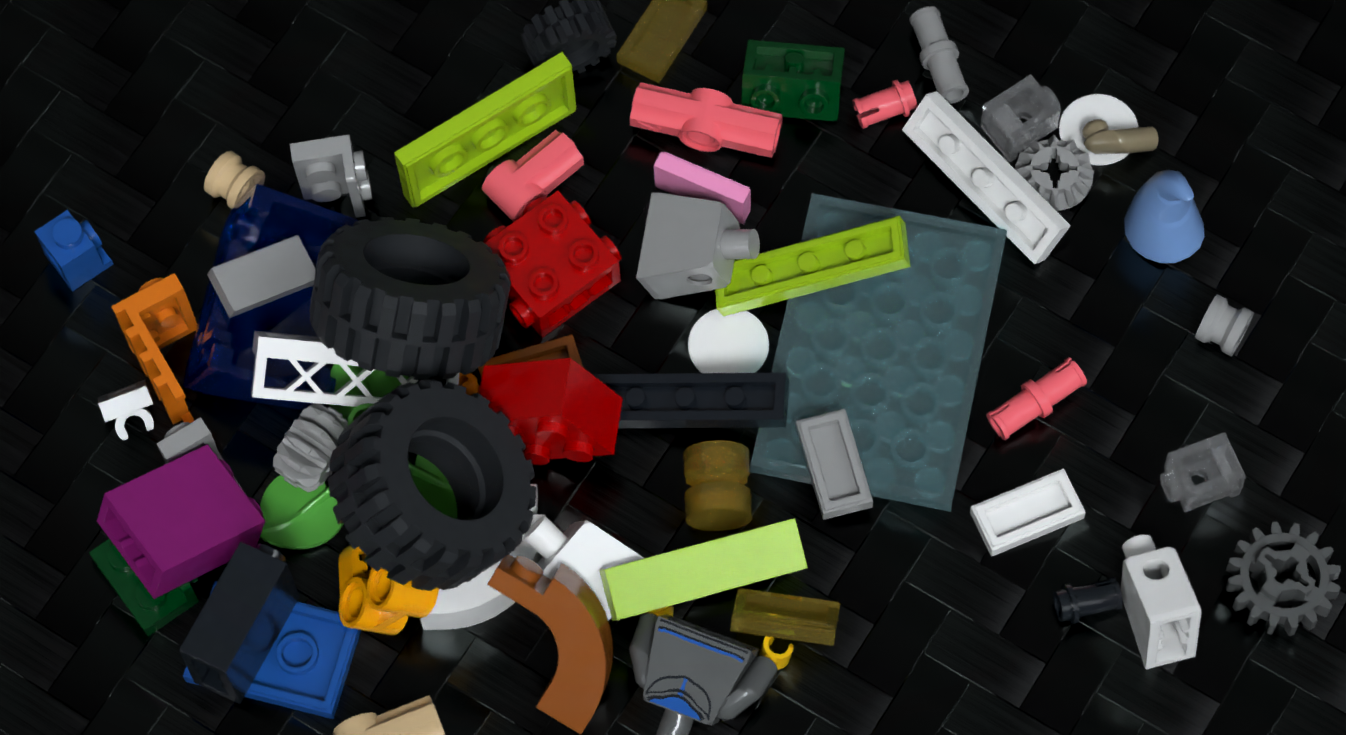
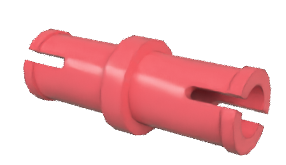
(1036, 398)

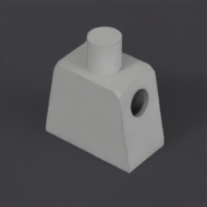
(691, 246)

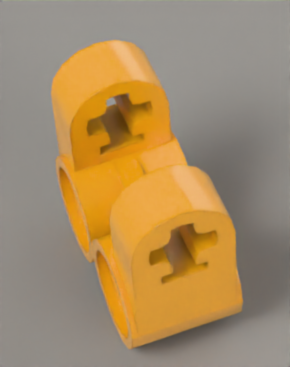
(374, 601)

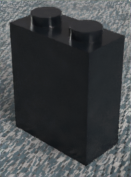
(240, 621)

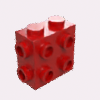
(554, 262)

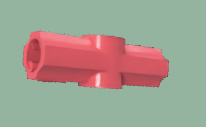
(705, 120)

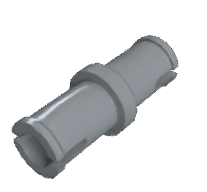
(939, 54)

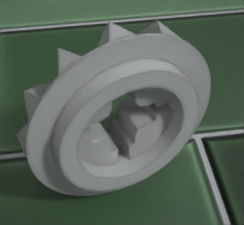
(1073, 184)

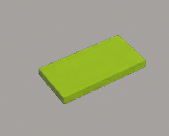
(486, 130)

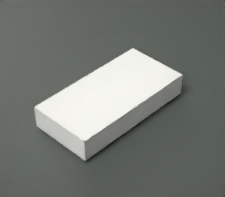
(1027, 512)

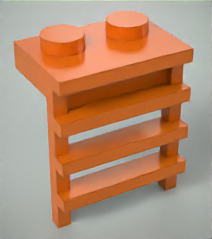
(152, 321)

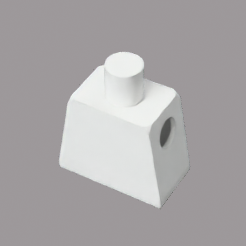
(580, 548)
(1159, 602)

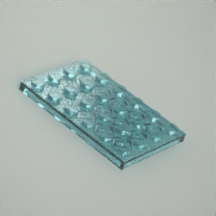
(890, 353)

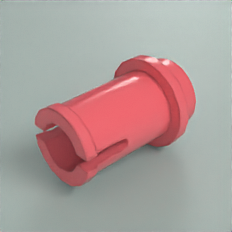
(885, 104)

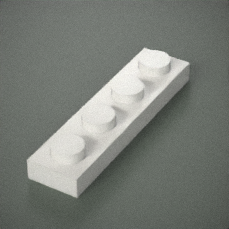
(986, 177)

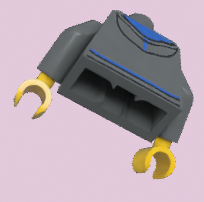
(698, 671)

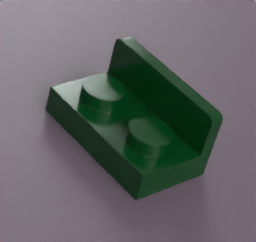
(793, 79)
(146, 610)

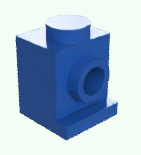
(73, 249)

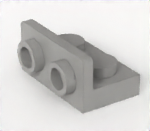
(330, 169)

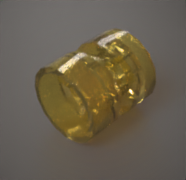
(717, 482)

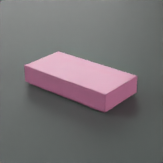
(693, 181)

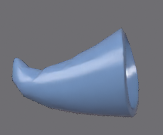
(1164, 219)

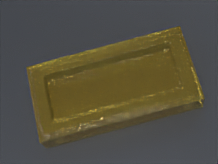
(660, 36)
(785, 616)

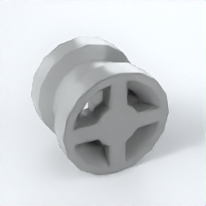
(1224, 325)

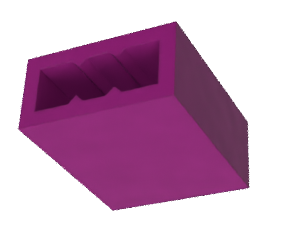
(180, 520)

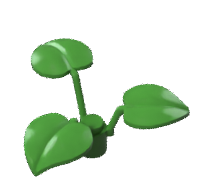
(307, 519)

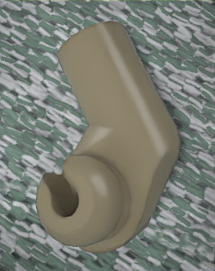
(1118, 141)

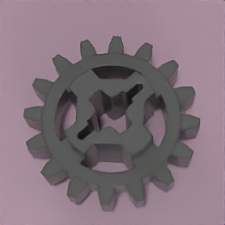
(1270, 564)

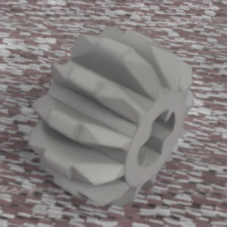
(308, 447)

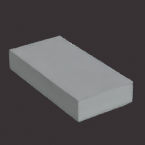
(263, 276)
(834, 464)

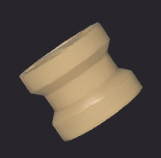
(231, 178)

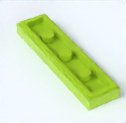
(816, 265)
(703, 569)

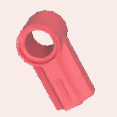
(534, 175)

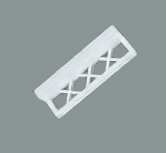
(312, 350)

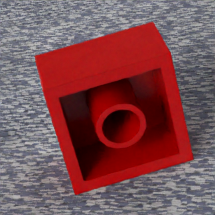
(554, 408)

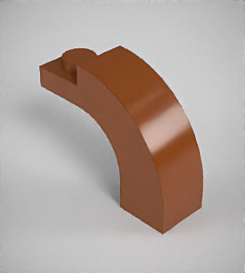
(579, 631)

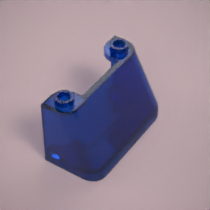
(222, 346)

